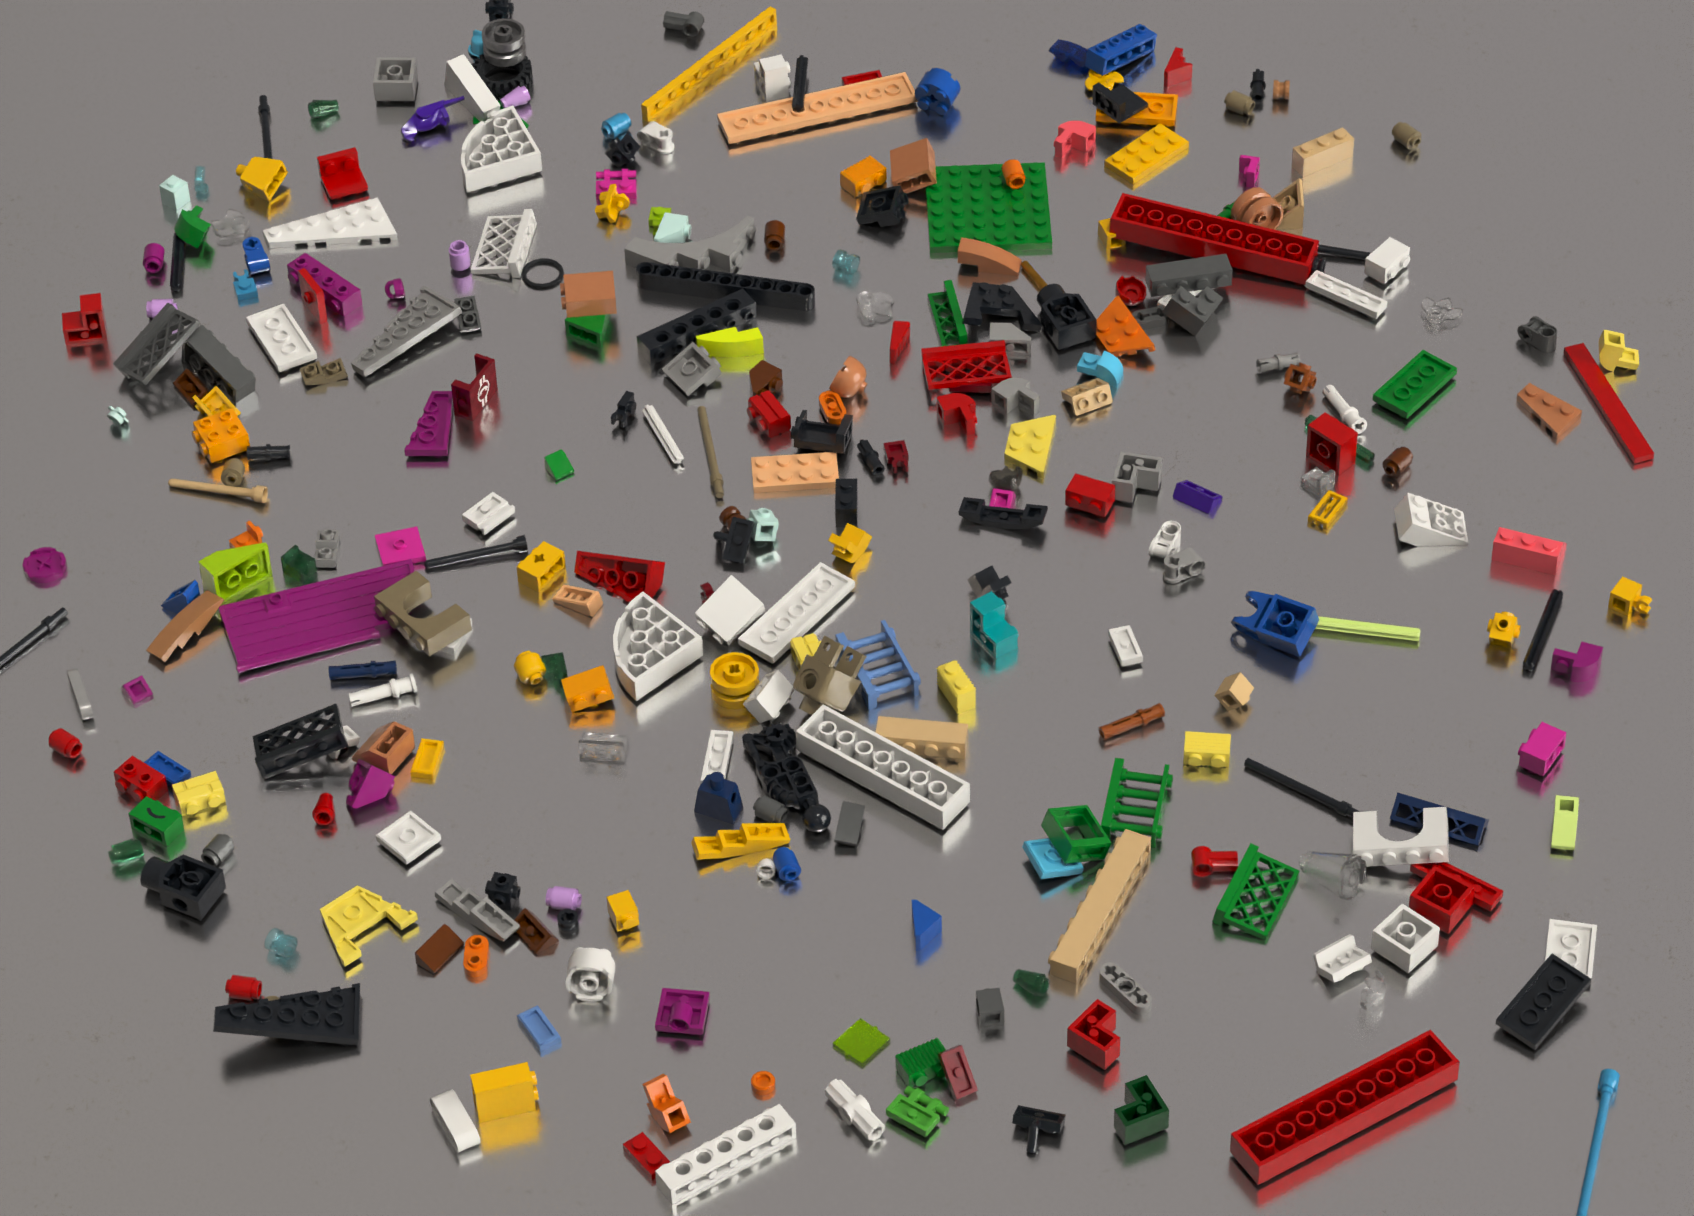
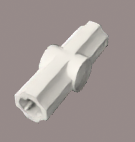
(854, 1109)

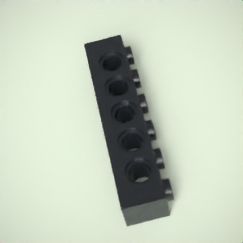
(679, 333)

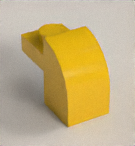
(850, 544)

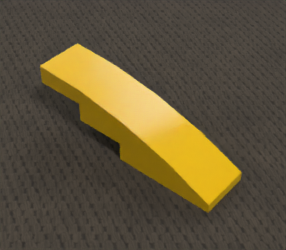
(746, 840)

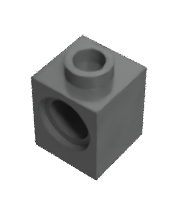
(990, 1007)

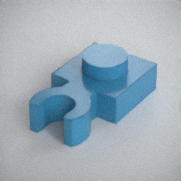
(244, 286)

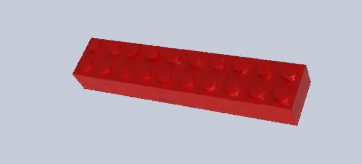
(1205, 235)
(1344, 1107)

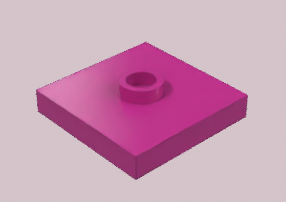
(400, 546)

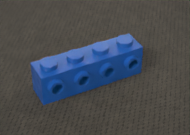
(1120, 49)

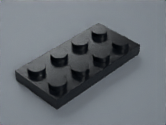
(1543, 1001)

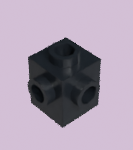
(499, 9)
(618, 150)
(503, 890)

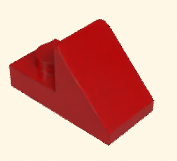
(1177, 69)

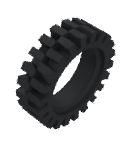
(500, 89)

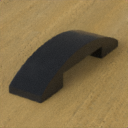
(1001, 517)

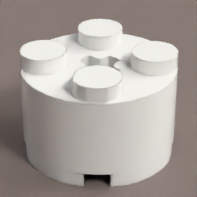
(590, 973)

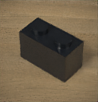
(846, 502)

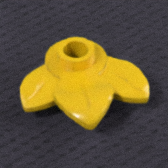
(1106, 80)

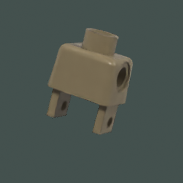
(824, 682)

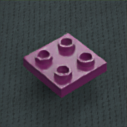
(682, 1011)

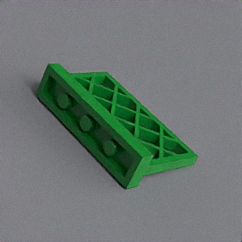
(1240, 881)

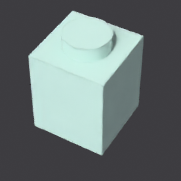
(174, 192)

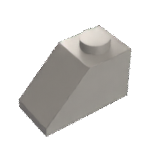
(1016, 341)

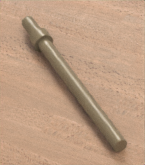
(716, 478)

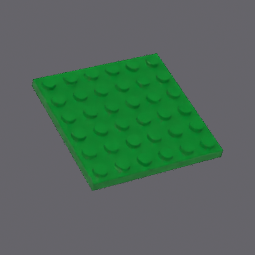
(982, 207)

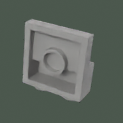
(692, 369)

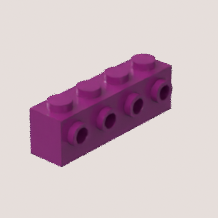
(338, 292)

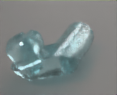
(199, 185)

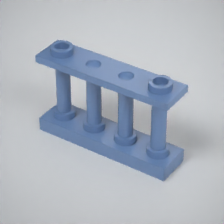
(871, 692)

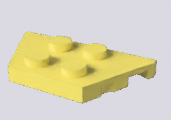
(1030, 443)

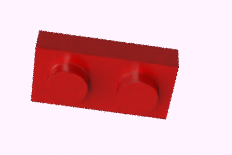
(645, 1154)

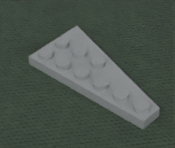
(410, 326)

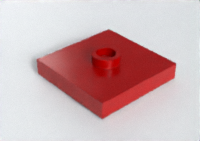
(312, 296)

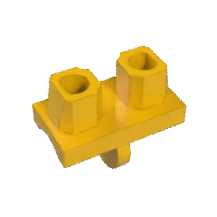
(611, 204)

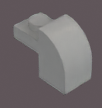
(1015, 392)

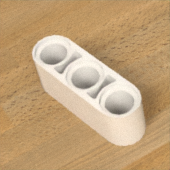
(455, 1120)

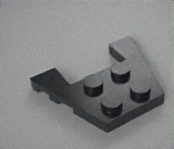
(998, 301)

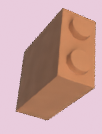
(913, 166)
(588, 294)

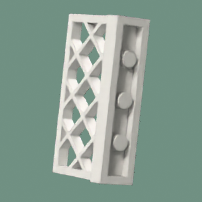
(519, 244)

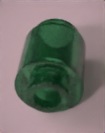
(126, 852)

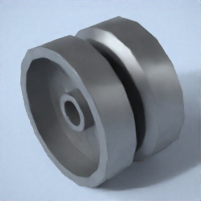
(504, 42)

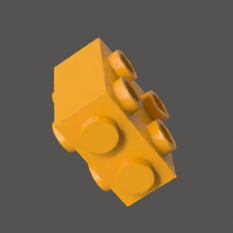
(220, 435)

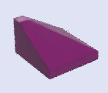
(136, 690)

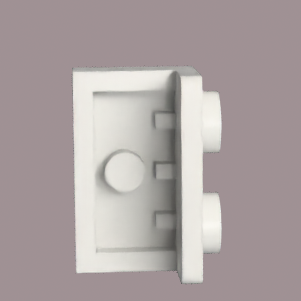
(1341, 959)

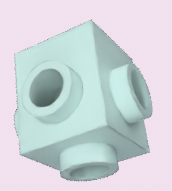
(765, 524)

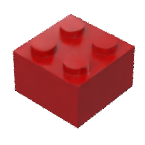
(1331, 444)
(1442, 898)

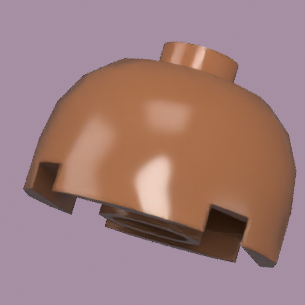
(849, 379)

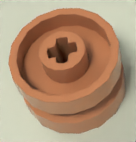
(1257, 208)

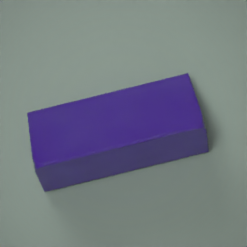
(1196, 496)

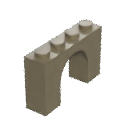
(427, 633)

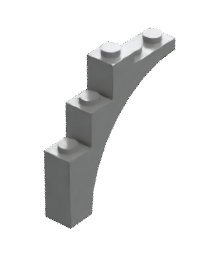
(719, 250)

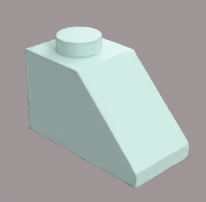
(673, 229)

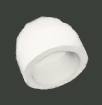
(765, 868)

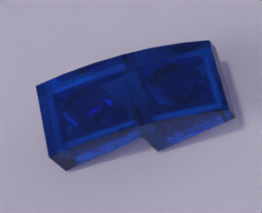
(1064, 49)

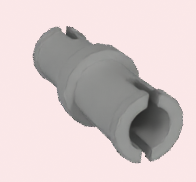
(1277, 362)

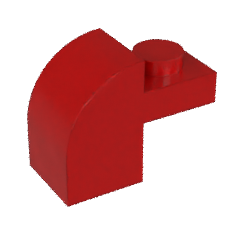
(957, 408)

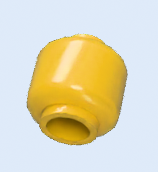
(529, 668)

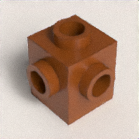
(1293, 377)

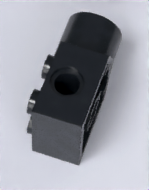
(1065, 316)
(184, 884)

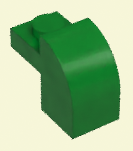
(192, 228)

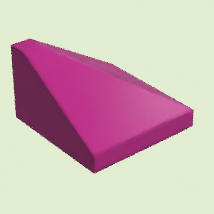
(1002, 498)

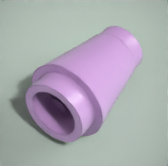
(516, 97)

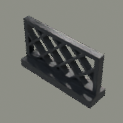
(301, 750)

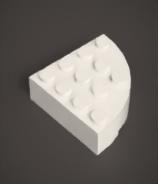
(498, 151)
(651, 646)

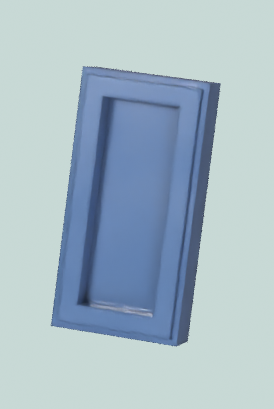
(539, 1028)

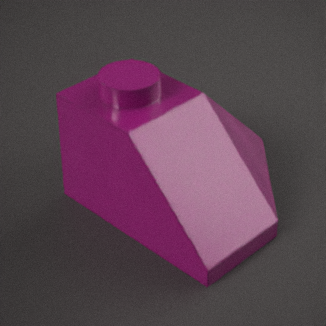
(368, 784)

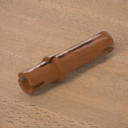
(1139, 718)

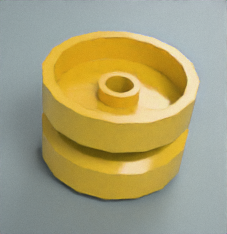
(733, 679)

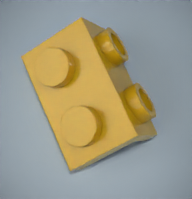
(214, 403)

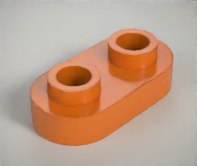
(832, 407)
(476, 951)

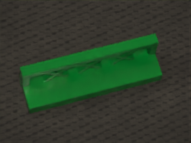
(954, 317)

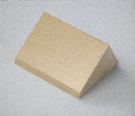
(1293, 205)

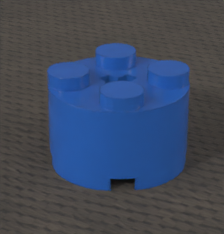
(937, 91)

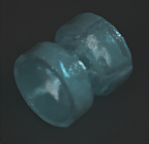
(847, 262)
(283, 944)

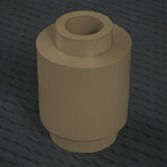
(1239, 103)
(1406, 135)
(233, 472)

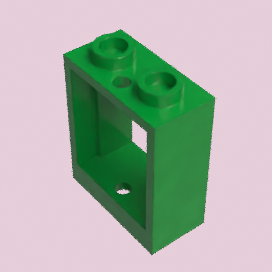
(1081, 850)

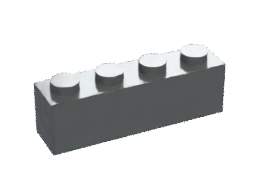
(1189, 273)

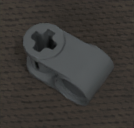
(1540, 333)

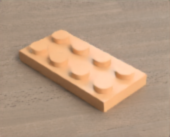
(794, 472)

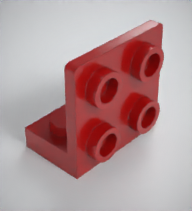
(341, 173)

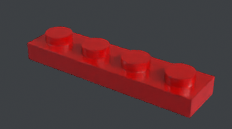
(1484, 893)

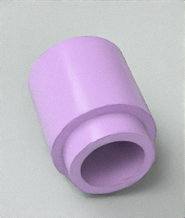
(459, 255)
(154, 307)
(563, 898)

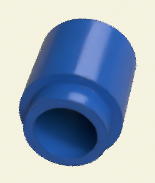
(786, 864)

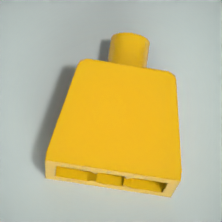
(262, 176)

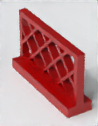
(964, 357)

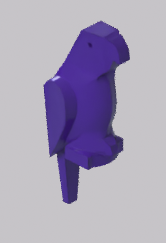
(427, 118)

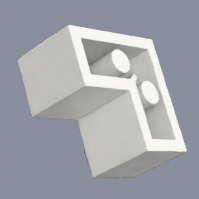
(772, 77)

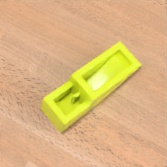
(732, 343)

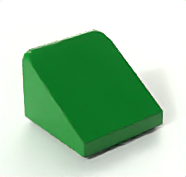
(558, 464)

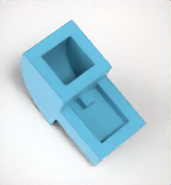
(1104, 367)

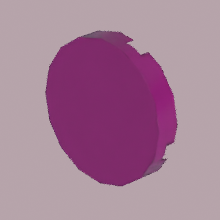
(44, 565)

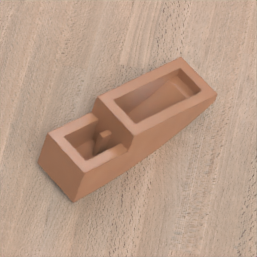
(988, 257)

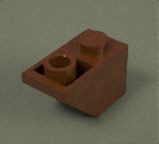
(765, 377)

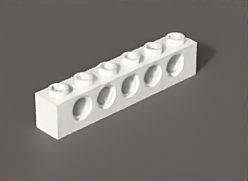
(725, 1154)

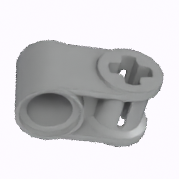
(1184, 564)

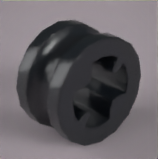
(1318, 264)
(567, 926)

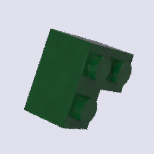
(1143, 1113)

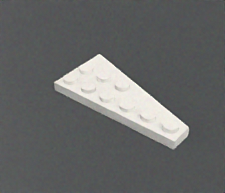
(336, 226)

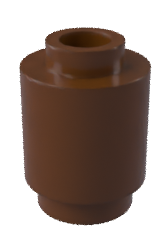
(774, 235)
(1397, 461)

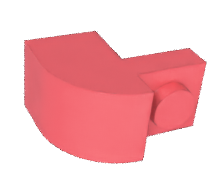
(1074, 135)

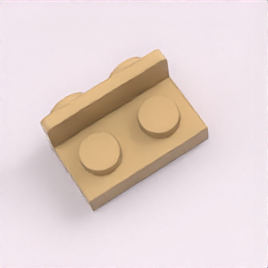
(1088, 396)

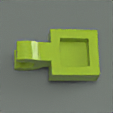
(656, 216)

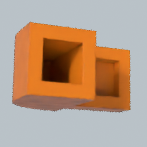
(664, 1106)

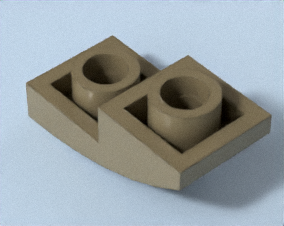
(316, 374)

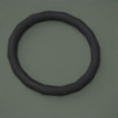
(545, 260)

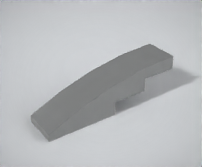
(477, 911)

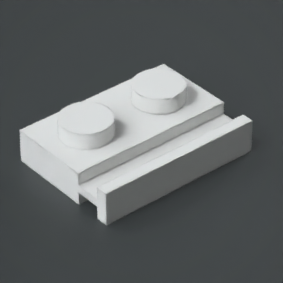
(488, 513)

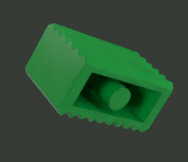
(920, 1063)

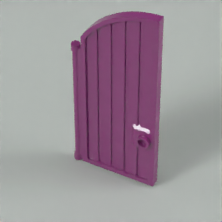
(309, 617)

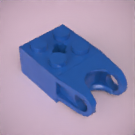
(1278, 622)

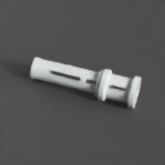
(1348, 414)
(393, 688)

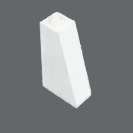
(464, 81)

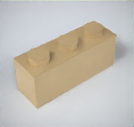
(1322, 152)

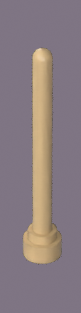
(258, 493)

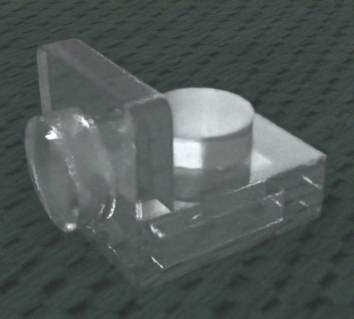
(1319, 481)

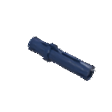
(363, 670)

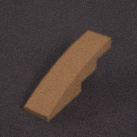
(184, 624)

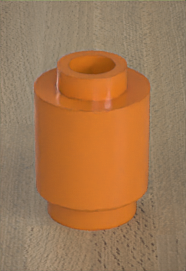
(1013, 174)

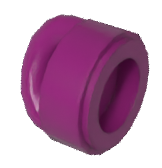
(398, 287)

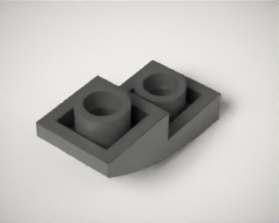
(469, 319)
(849, 823)

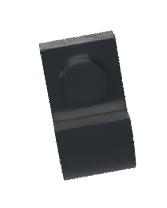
(988, 581)

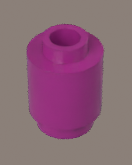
(153, 257)

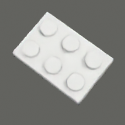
(1572, 943)

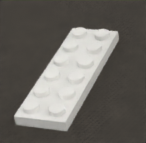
(796, 612)

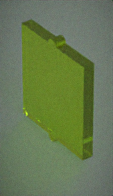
(861, 1042)

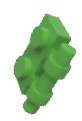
(912, 1114)

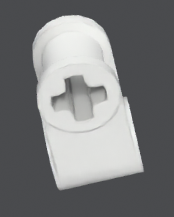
(656, 137)
(1166, 540)

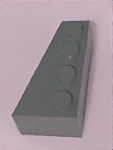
(217, 364)

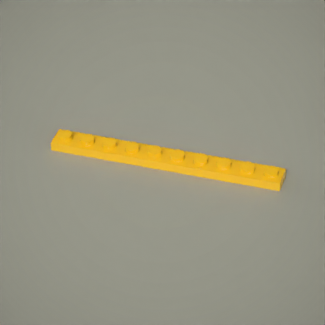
(708, 64)

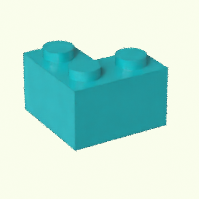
(990, 626)

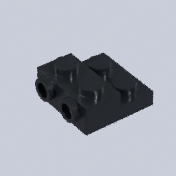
(882, 206)

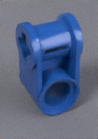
(255, 257)

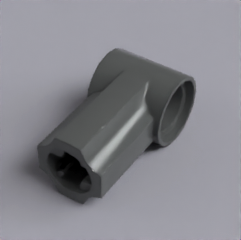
(689, 24)

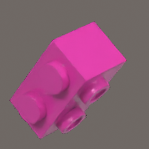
(1541, 748)

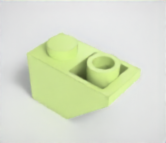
(1564, 822)

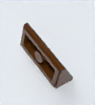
(190, 385)
(534, 931)
(438, 949)

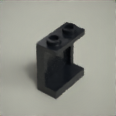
(822, 435)

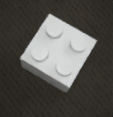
(1405, 938)

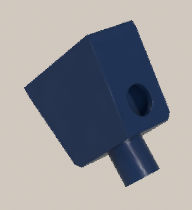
(719, 798)

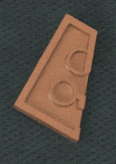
(1551, 410)

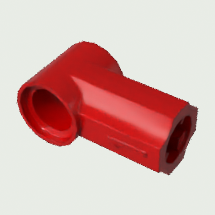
(1207, 861)

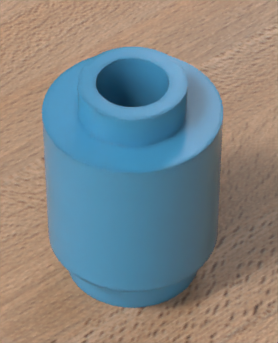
(616, 125)

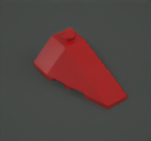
(620, 574)

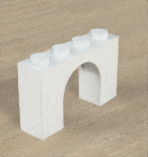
(1427, 847)

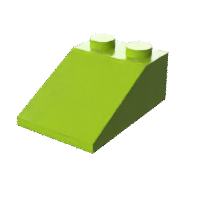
(235, 570)

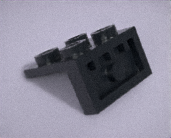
(1117, 103)

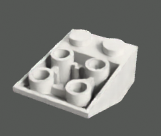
(1429, 523)

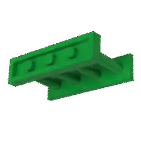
(1117, 791)

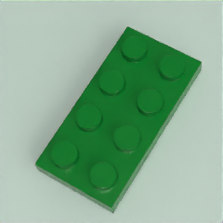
(1414, 384)

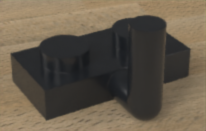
(736, 540)
(1037, 1119)

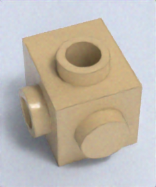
(1234, 691)

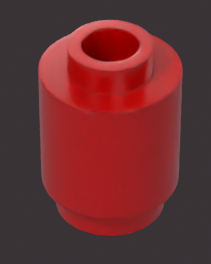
(65, 743)
(243, 988)

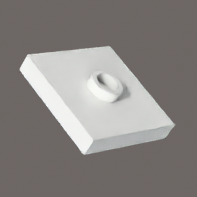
(408, 837)

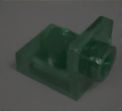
(555, 664)

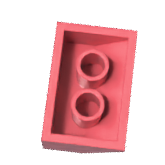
(1527, 551)

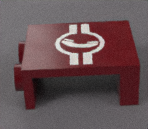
(472, 398)

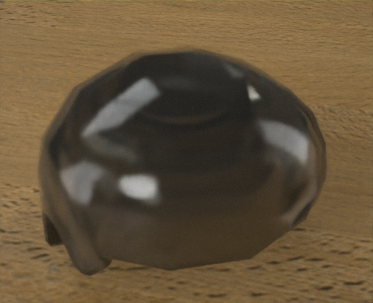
(1006, 478)

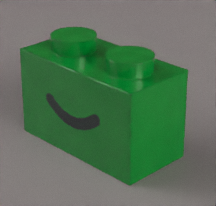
(156, 821)

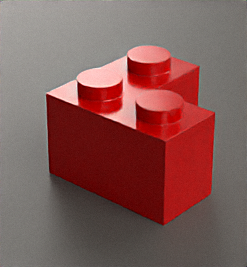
(87, 324)
(1094, 1036)

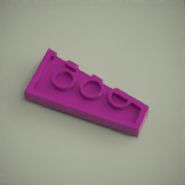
(433, 428)

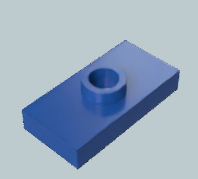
(172, 770)

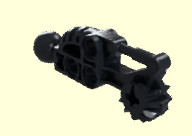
(786, 777)

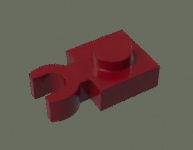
(897, 455)

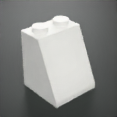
(729, 611)

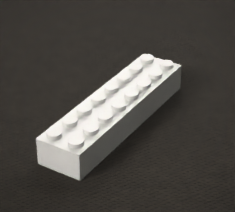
(883, 766)

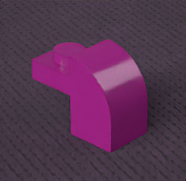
(1580, 666)

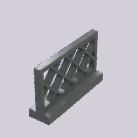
(146, 344)

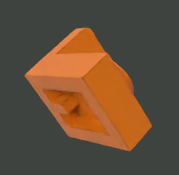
(250, 537)

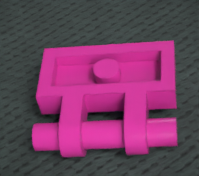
(625, 186)

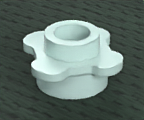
(117, 415)

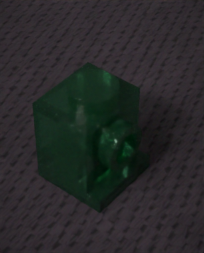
(298, 564)

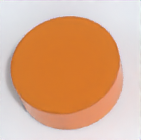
(763, 1083)

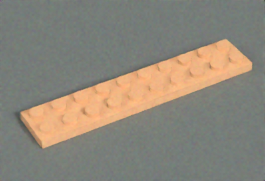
(818, 108)

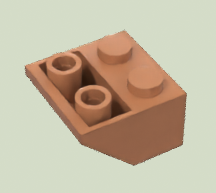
(387, 747)

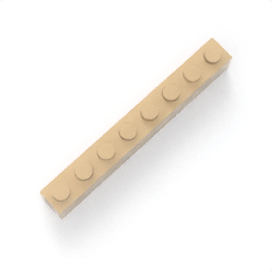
(1099, 906)

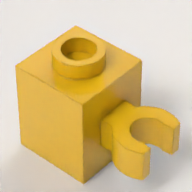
(1627, 596)

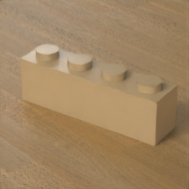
(926, 736)

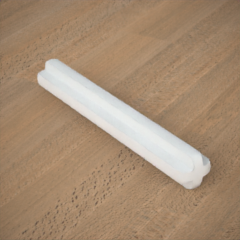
(662, 434)

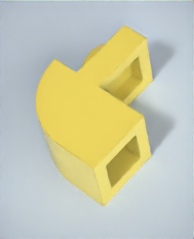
(1614, 353)

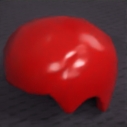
(1130, 290)

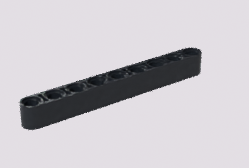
(720, 284)

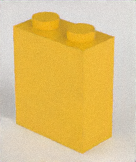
(504, 1092)

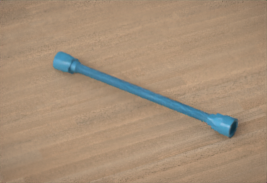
(1607, 1086)

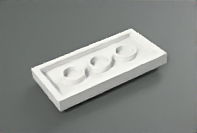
(281, 337)

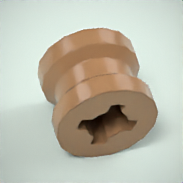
(1281, 89)

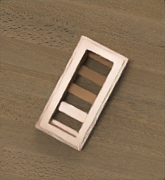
(580, 600)

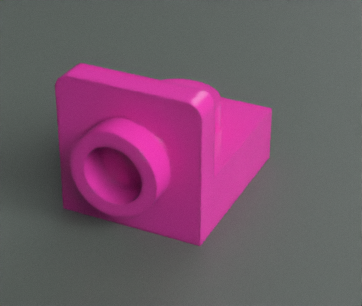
(1250, 167)

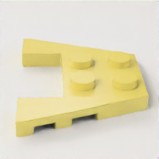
(354, 914)

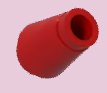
(324, 810)

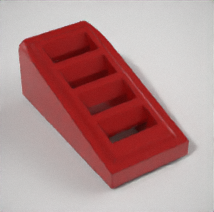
(899, 338)

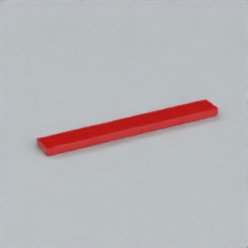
(1608, 403)

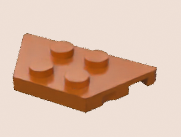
(1120, 331)

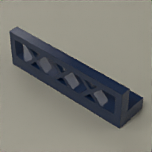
(1451, 813)

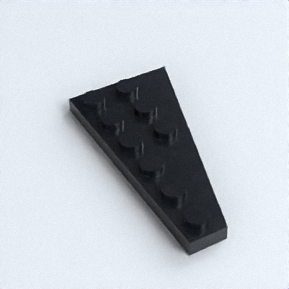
(299, 1016)

